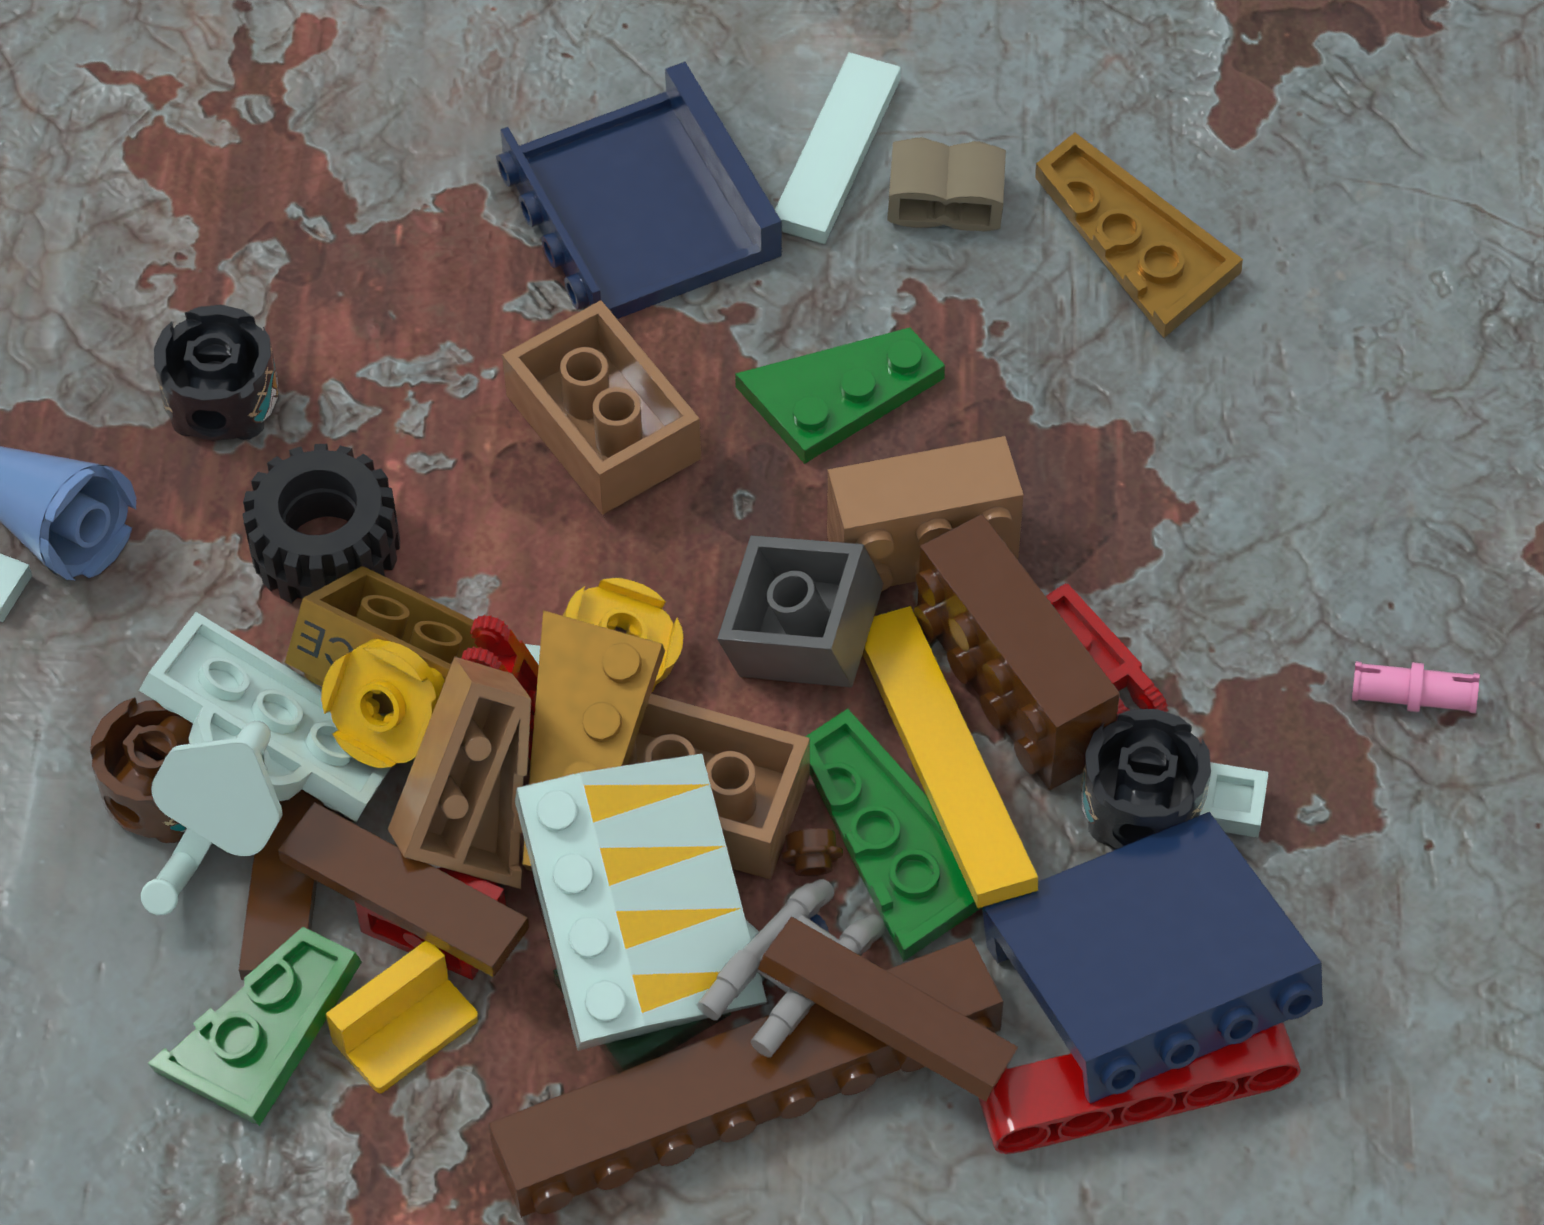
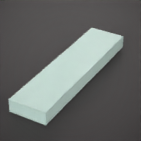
(837, 147)

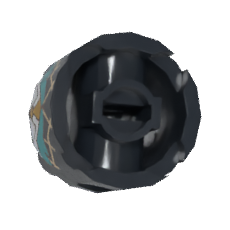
(216, 374)
(1143, 776)

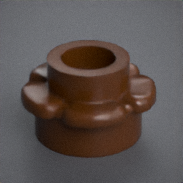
(811, 851)

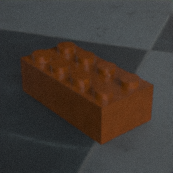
(1013, 650)

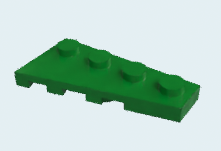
(889, 834)

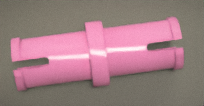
(1415, 687)

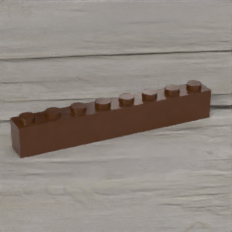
(715, 1091)

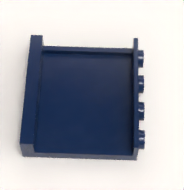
(643, 200)
(1156, 955)

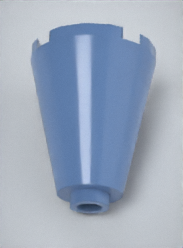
(65, 510)

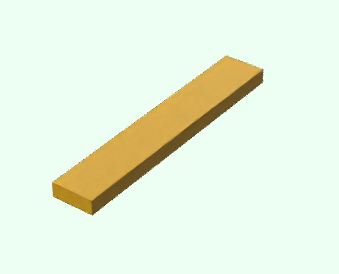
(947, 760)

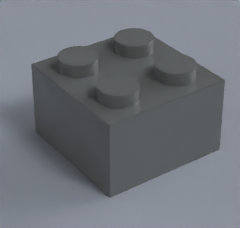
(801, 611)

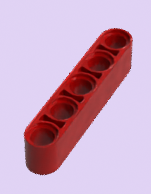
(1048, 1104)

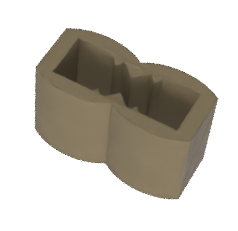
(946, 185)

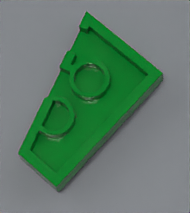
(839, 390)

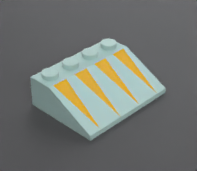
(635, 895)

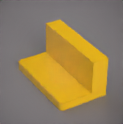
(400, 1018)

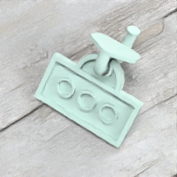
(251, 744)

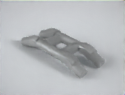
(745, 964)

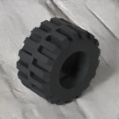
(316, 487)

